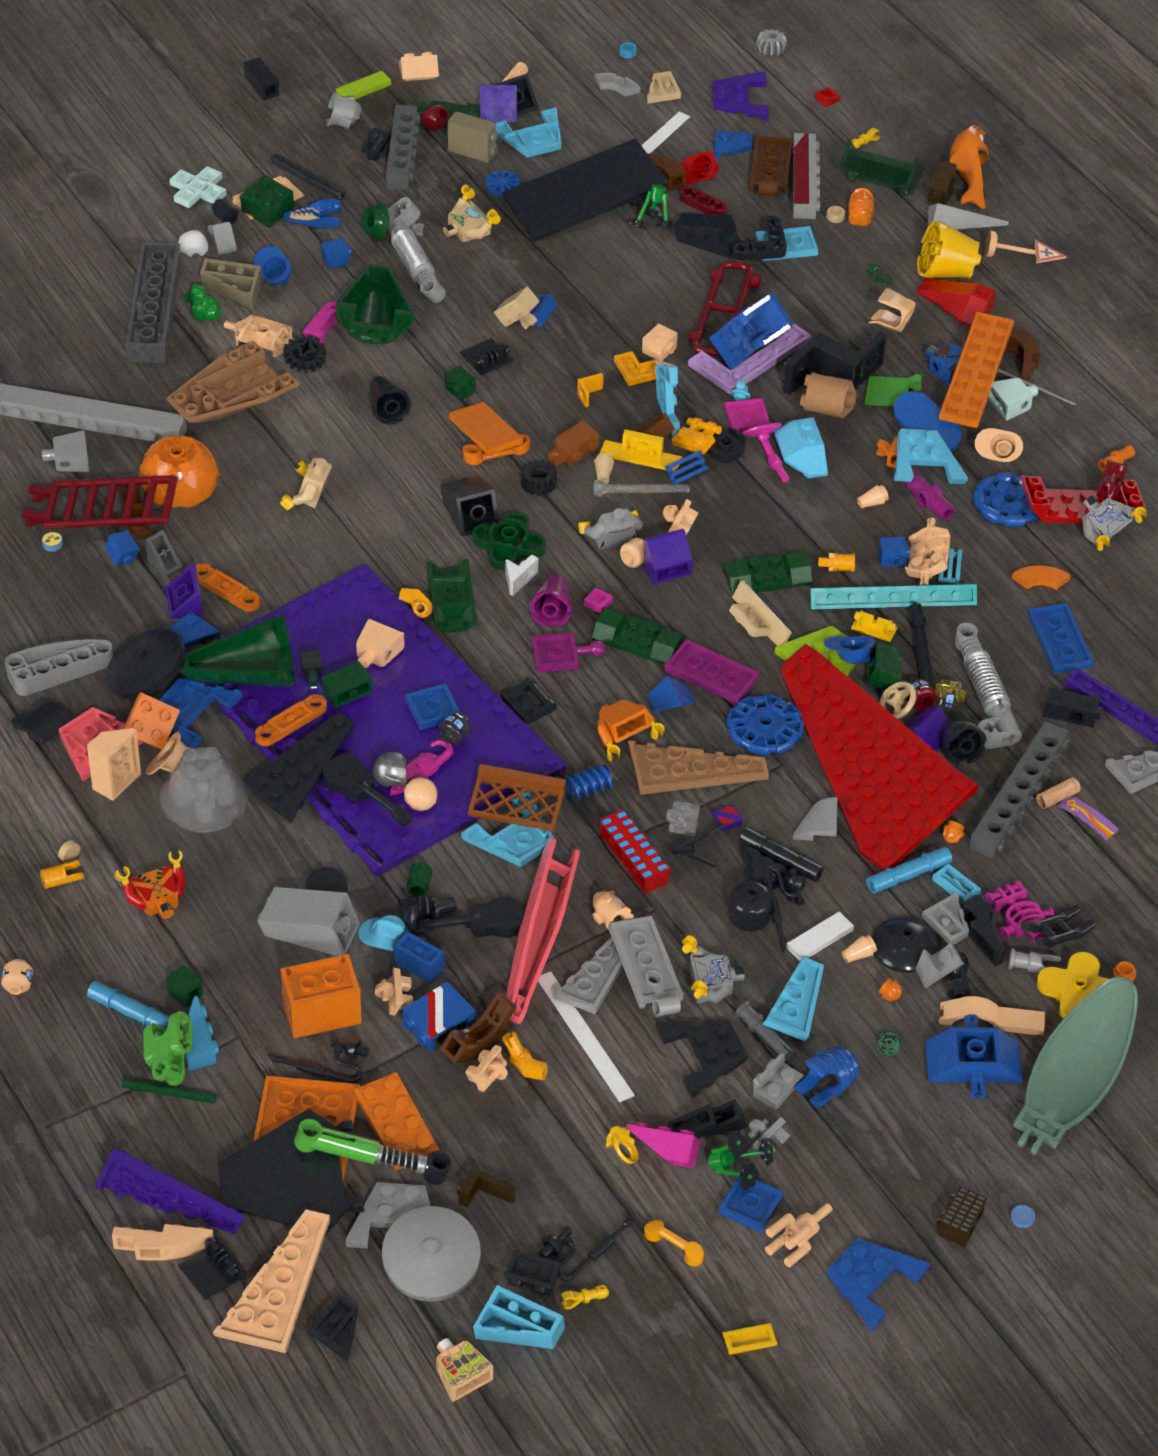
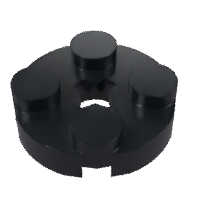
(729, 452)

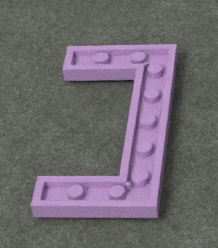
(755, 365)

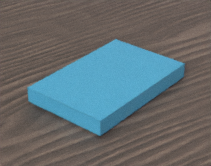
(799, 242)

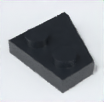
(337, 1326)

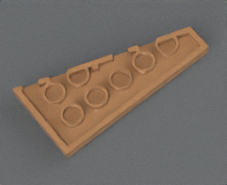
(689, 768)

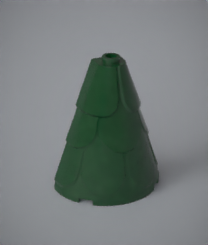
(375, 307)
(247, 657)

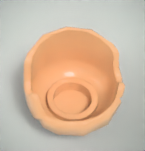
(420, 794)

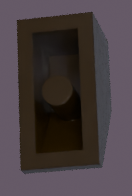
(942, 182)

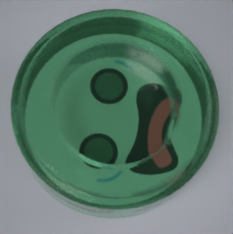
(888, 1044)

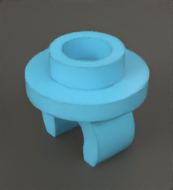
(740, 392)

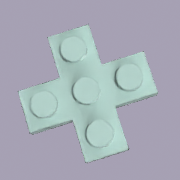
(197, 187)

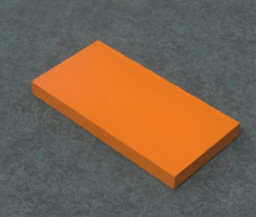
(485, 428)

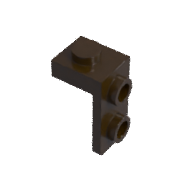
(482, 1181)

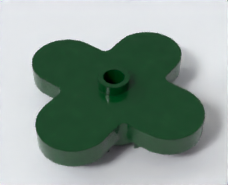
(508, 539)

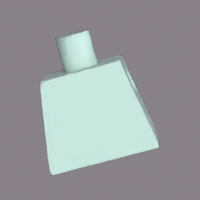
(1012, 397)

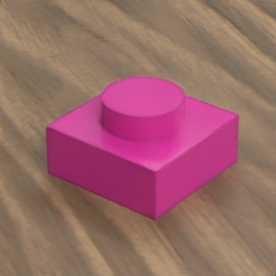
(598, 600)

